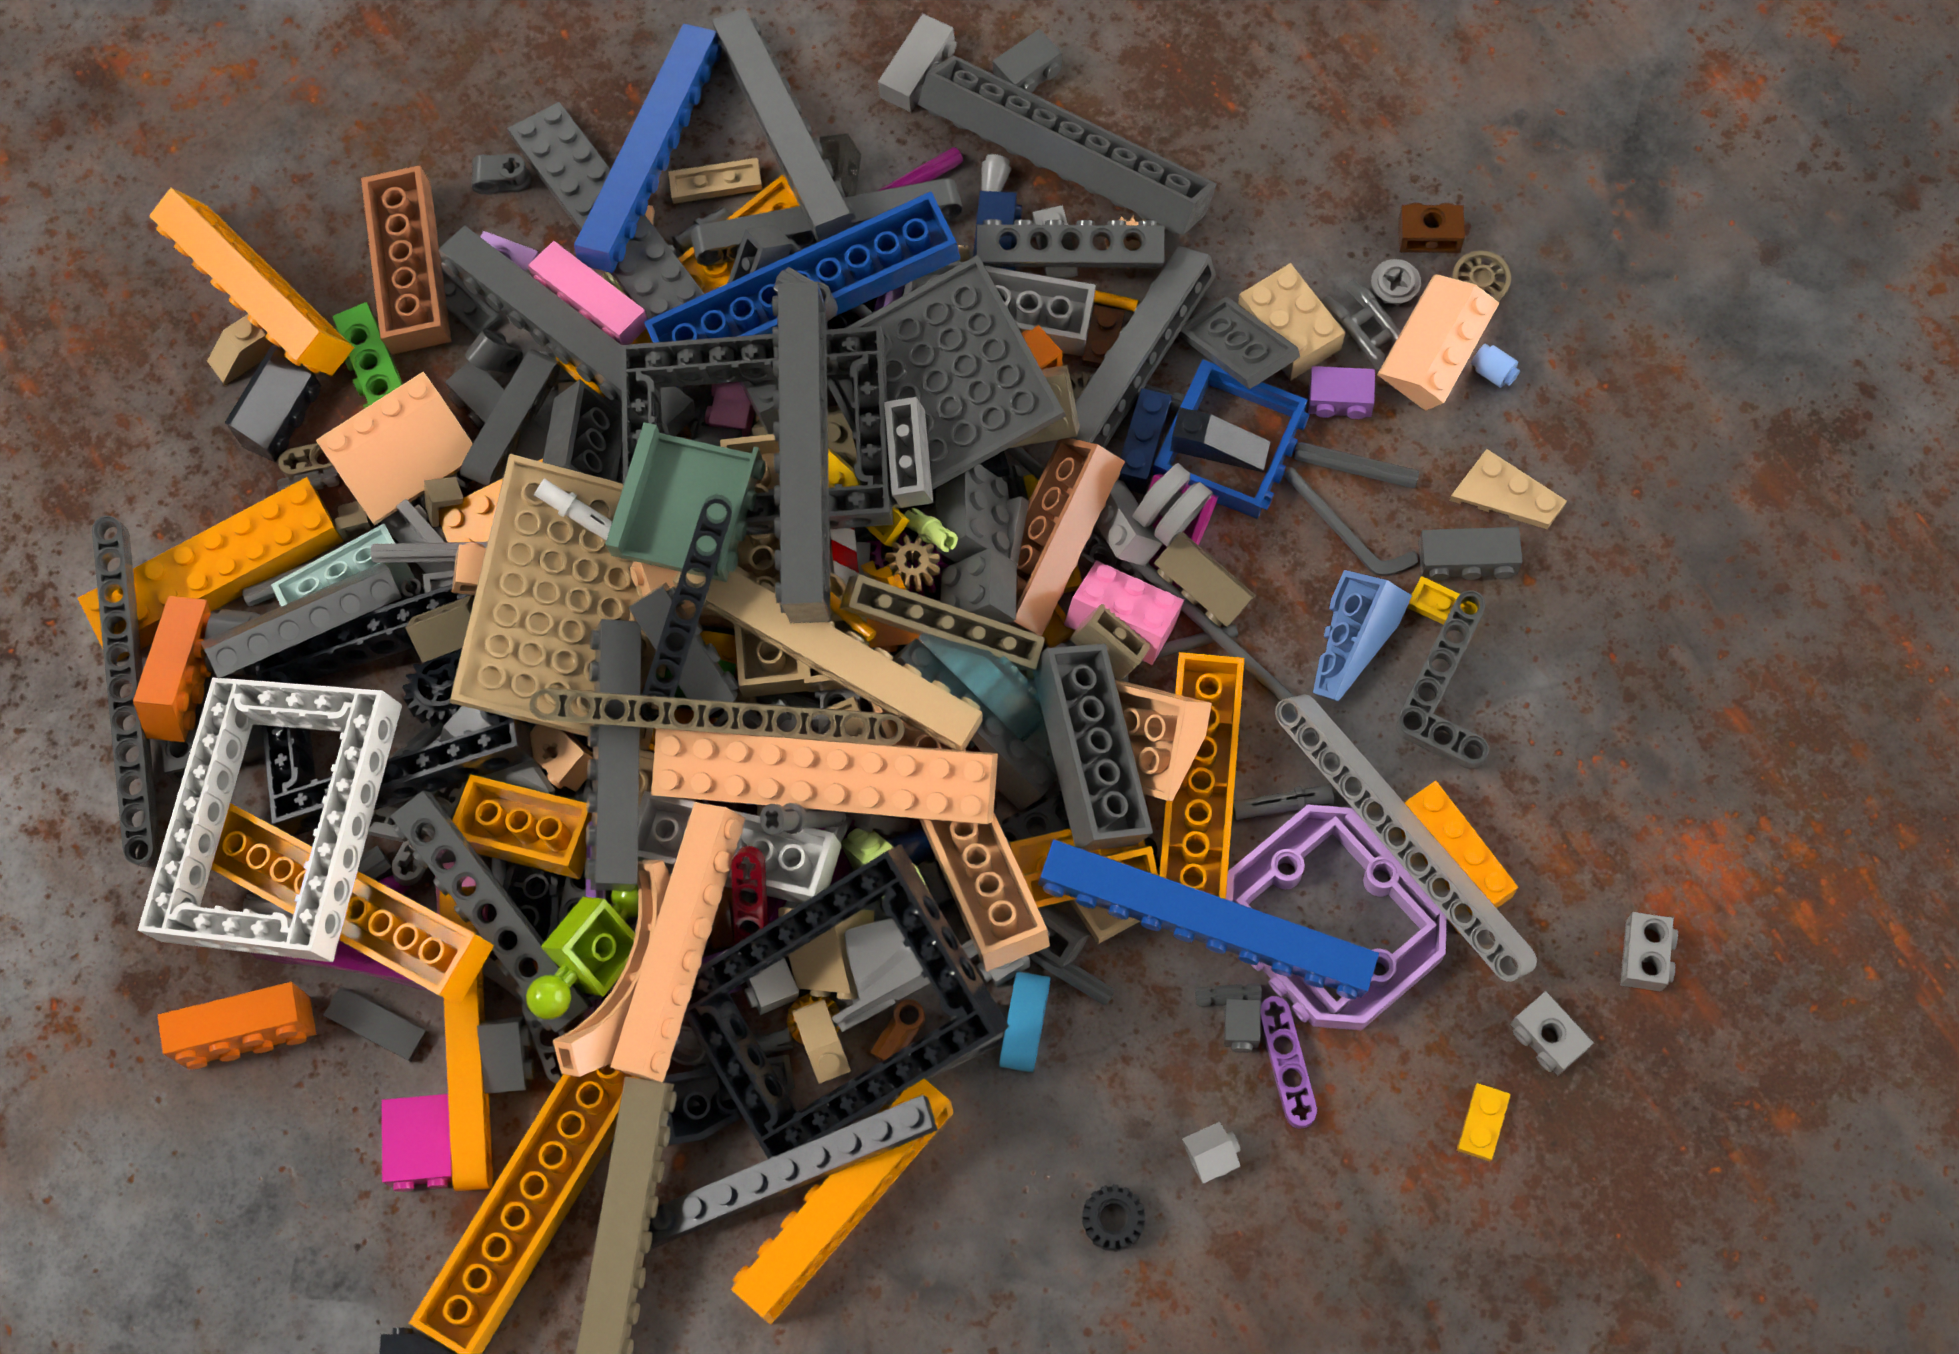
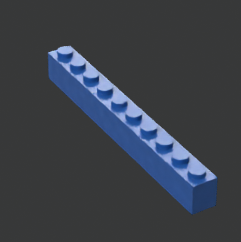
(647, 149)
(1208, 919)

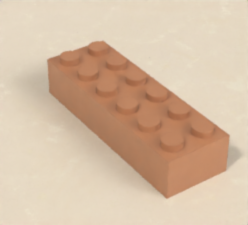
(405, 260)
(1059, 525)

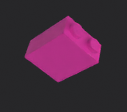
(416, 1142)

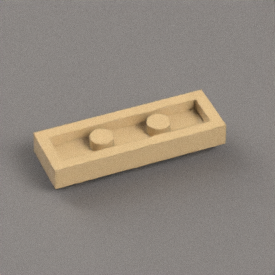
(715, 180)

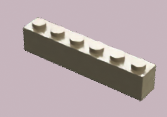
(934, 618)

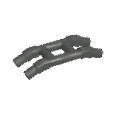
(1352, 323)

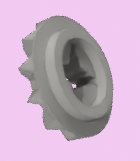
(1390, 271)

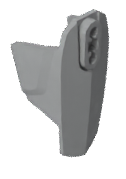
(881, 970)

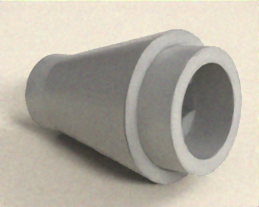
(995, 172)

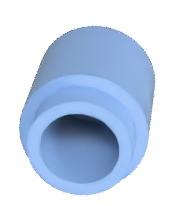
(1495, 365)

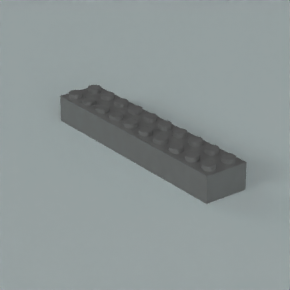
(1067, 145)
(803, 453)

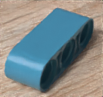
(1025, 1022)

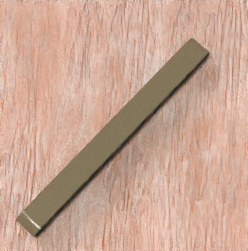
(700, 722)

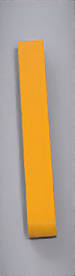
(466, 1096)

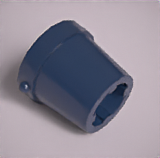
(914, 844)

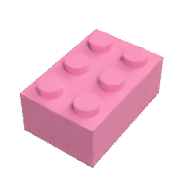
(1139, 604)

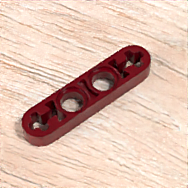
(742, 909)

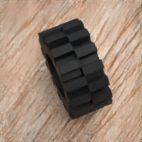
(1113, 1239)

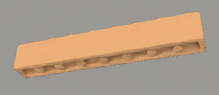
(678, 942)

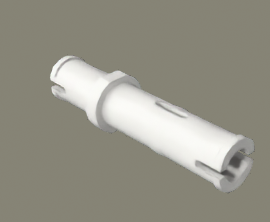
(573, 508)

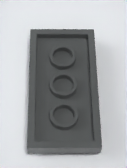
(1238, 342)

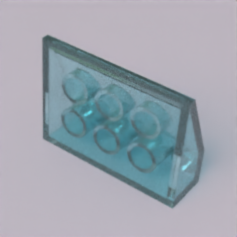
(993, 682)

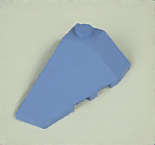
(1362, 621)

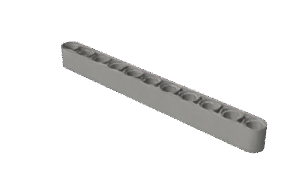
(1418, 839)

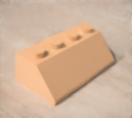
(1438, 340)

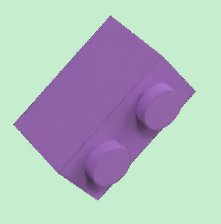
(1341, 392)

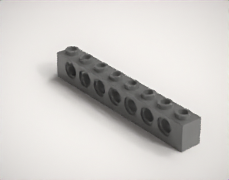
(408, 826)

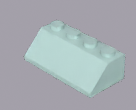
(339, 565)

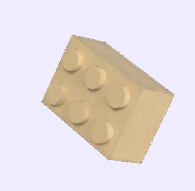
(1297, 314)

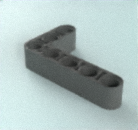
(1439, 682)

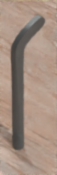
(1376, 566)

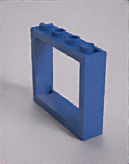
(1261, 394)

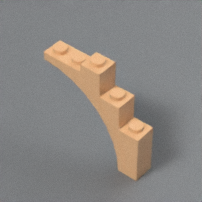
(597, 1037)

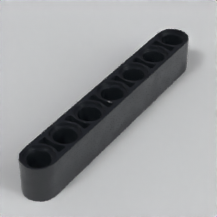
(686, 590)

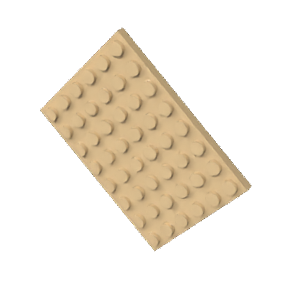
(540, 599)

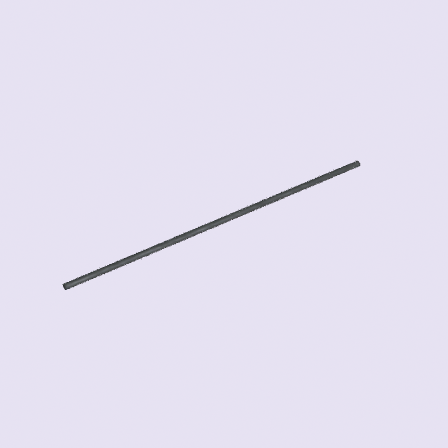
(1149, 572)

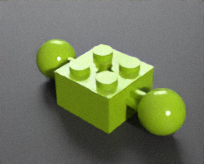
(588, 949)

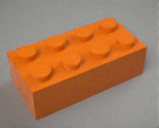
(174, 671)
(237, 1025)

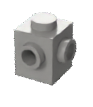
(1212, 1152)

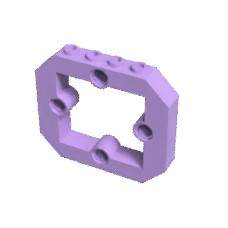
(1403, 967)

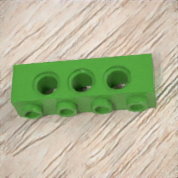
(361, 324)

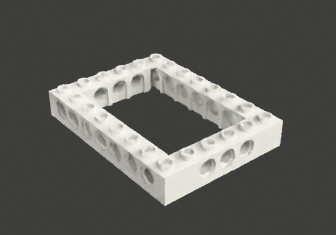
(203, 801)

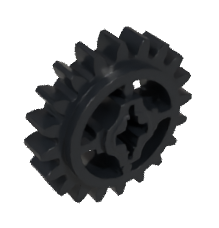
(435, 677)

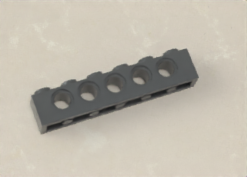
(1085, 255)

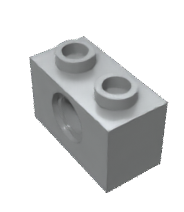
(1570, 1038)

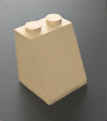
(824, 962)

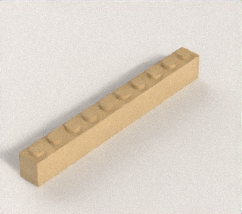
(845, 660)

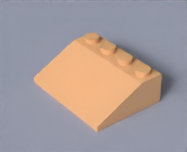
(397, 446)
(1163, 735)

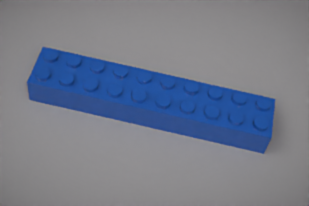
(852, 264)

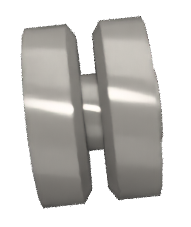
(1167, 500)

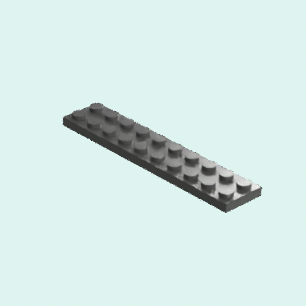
(575, 177)

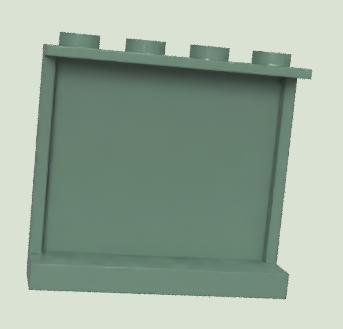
(666, 494)

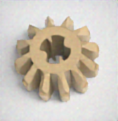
(924, 556)

